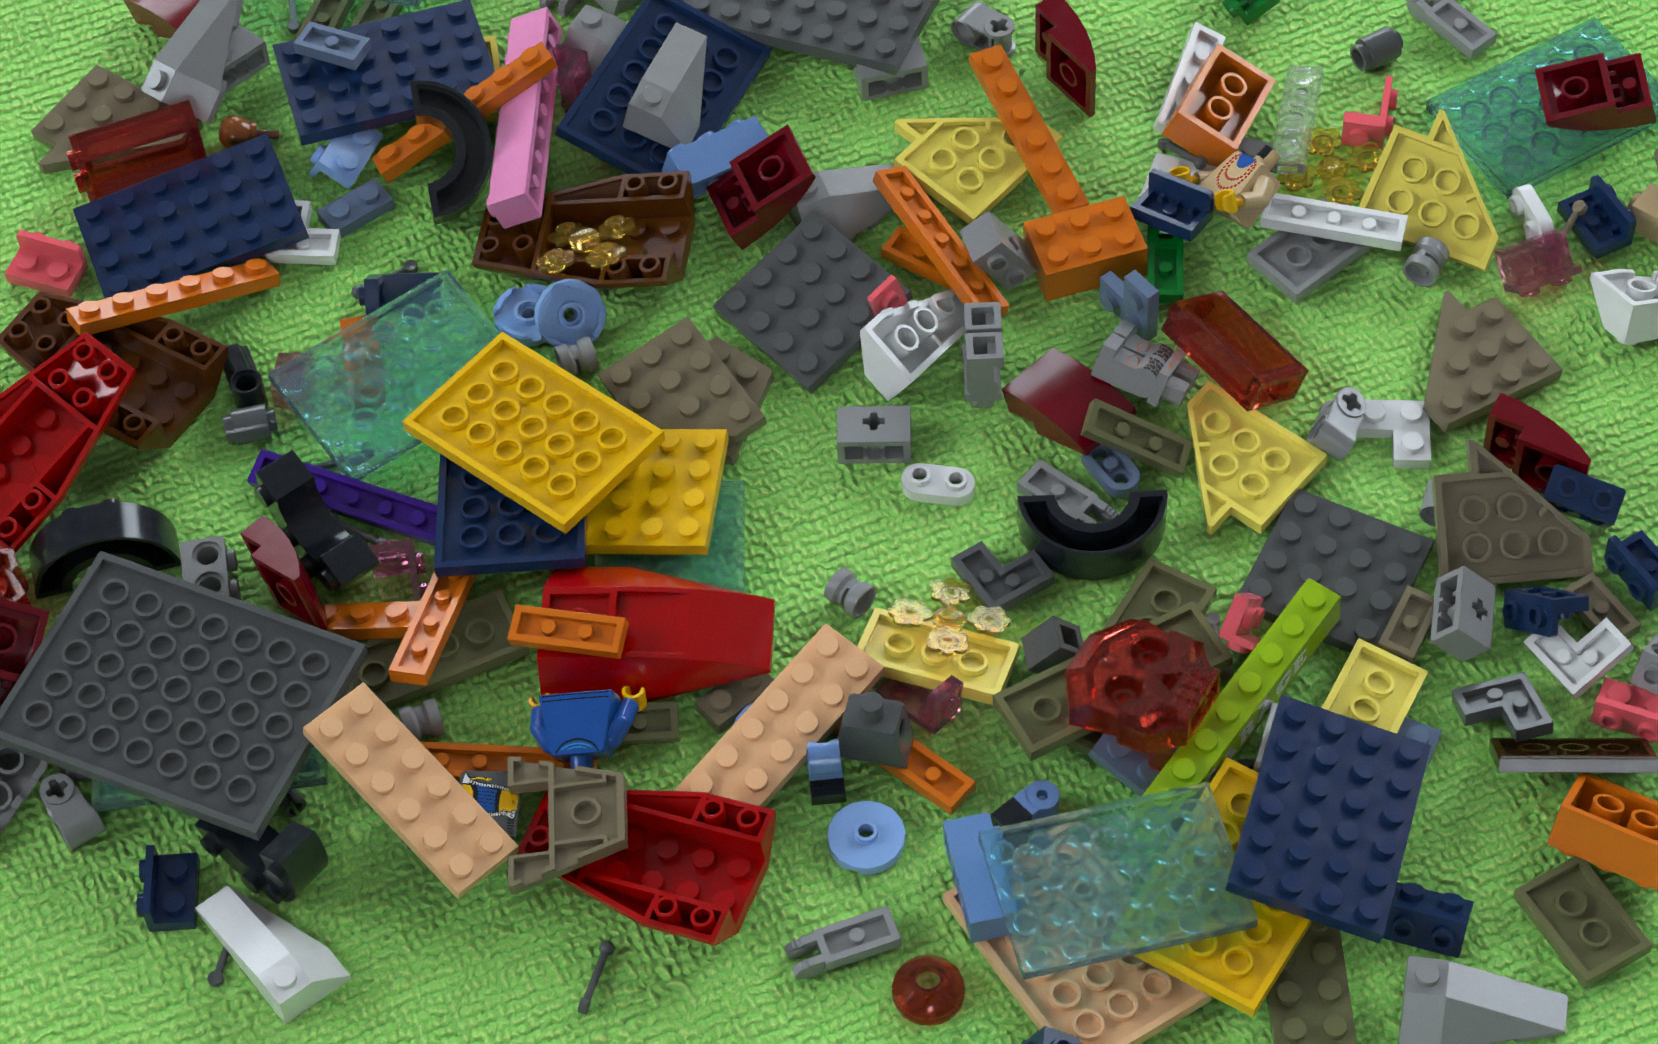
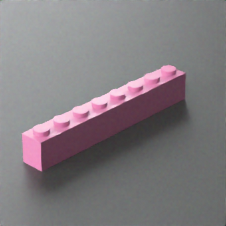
(524, 129)

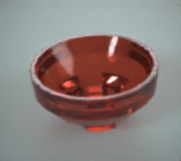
(933, 1004)

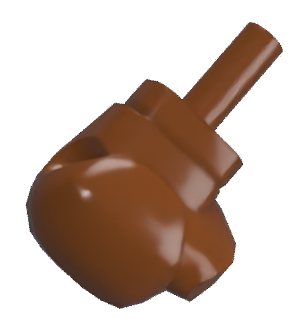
(239, 129)

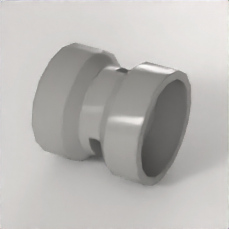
(1424, 264)
(577, 357)
(849, 592)
(423, 719)

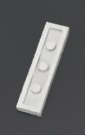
(1195, 51)
(1335, 221)

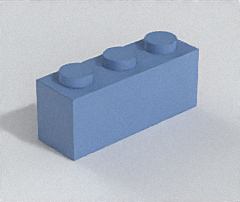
(711, 153)
(972, 878)

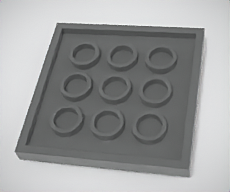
(806, 301)
(1345, 552)

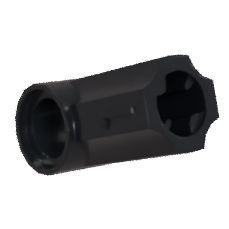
(243, 377)

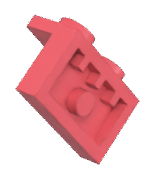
(47, 264)
(1241, 618)
(1627, 709)

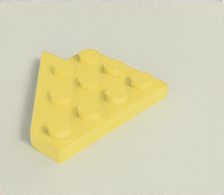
(963, 161)
(1437, 192)
(1245, 460)

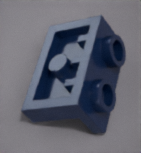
(1583, 496)
(1539, 608)
(168, 890)

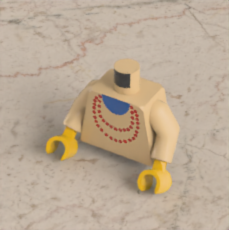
(1239, 184)

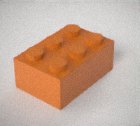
(1219, 106)
(1083, 245)
(1609, 829)

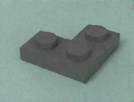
(1001, 585)
(1508, 698)

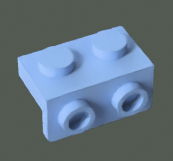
(345, 156)

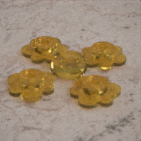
(1334, 169)
(585, 240)
(949, 622)

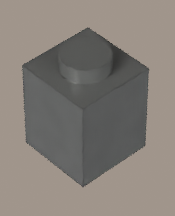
(1051, 644)

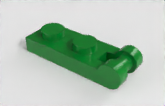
(1165, 265)

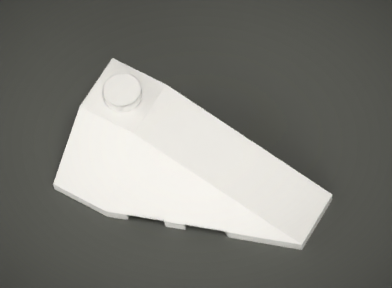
(1627, 304)
(909, 339)
(276, 956)

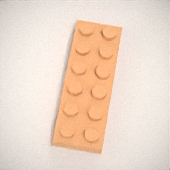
(795, 709)
(410, 790)

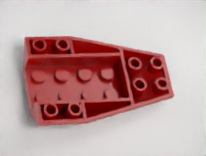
(51, 429)
(676, 639)
(686, 864)

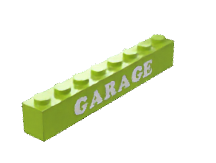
(1253, 688)

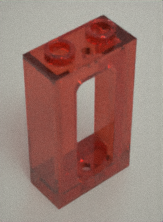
(130, 133)
(1234, 350)

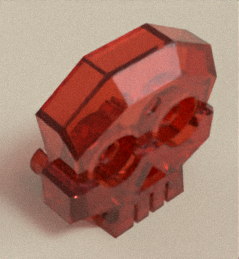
(1159, 699)

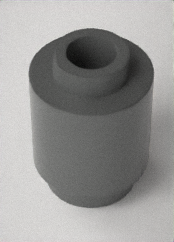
(1376, 49)
(250, 424)

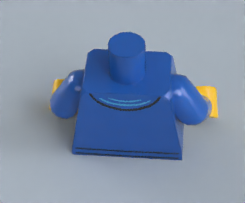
(584, 724)

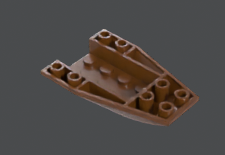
(654, 251)
(173, 366)

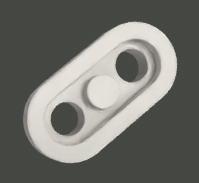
(1530, 211)
(937, 484)

